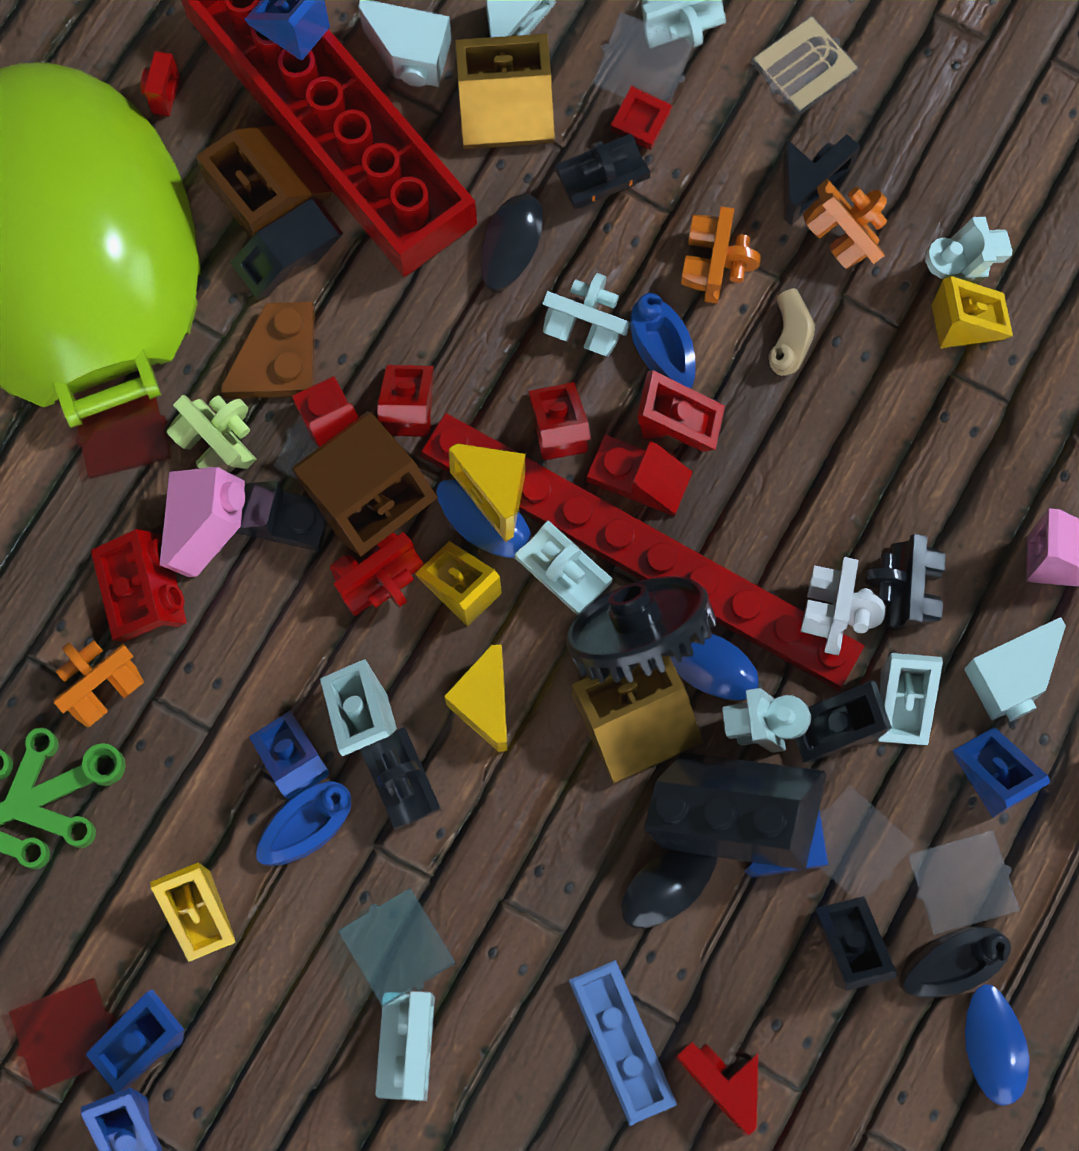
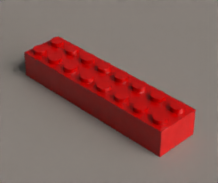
(346, 135)

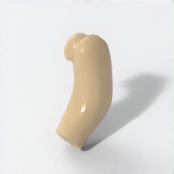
(796, 334)

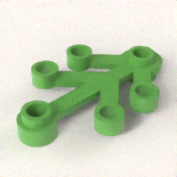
(26, 801)

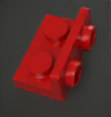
(135, 587)

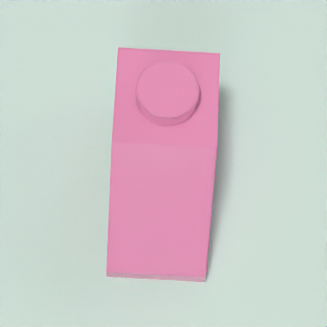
(199, 517)
(1054, 550)

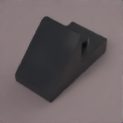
(803, 175)
(281, 516)
(844, 721)
(854, 944)

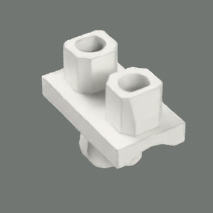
(857, 609)

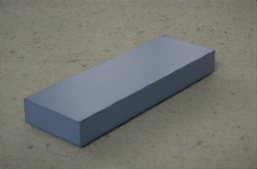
(622, 1042)

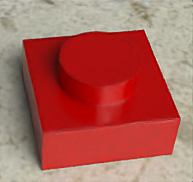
(160, 83)
(642, 117)

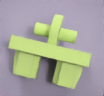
(199, 422)

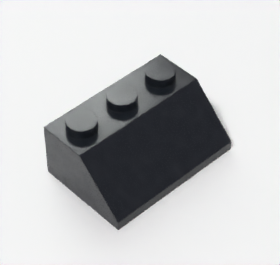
(737, 810)

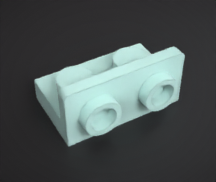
(405, 1047)

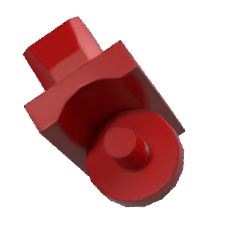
(378, 576)

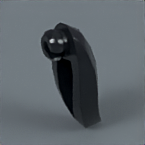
(510, 241)
(666, 888)
(956, 963)

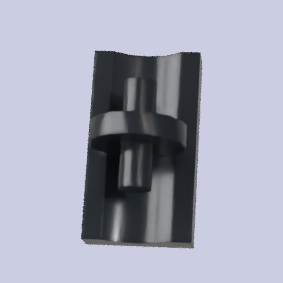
(602, 171)
(903, 583)
(400, 779)

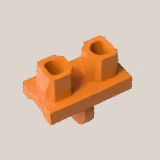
(833, 209)
(708, 273)
(79, 696)

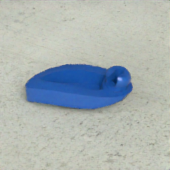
(663, 339)
(473, 524)
(718, 669)
(304, 824)
(996, 1046)

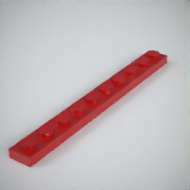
(651, 554)

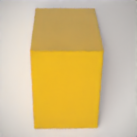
(969, 314)
(492, 481)
(461, 582)
(481, 698)
(194, 910)

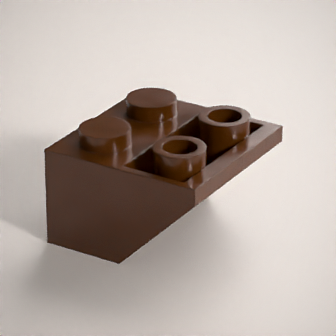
(259, 176)
(364, 483)

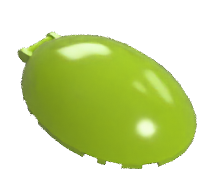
(89, 243)

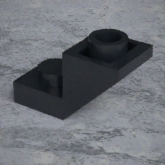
(289, 242)

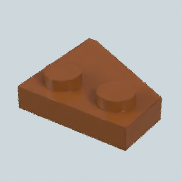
(276, 354)

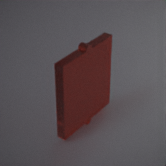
(123, 437)
(59, 1033)

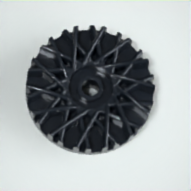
(640, 627)

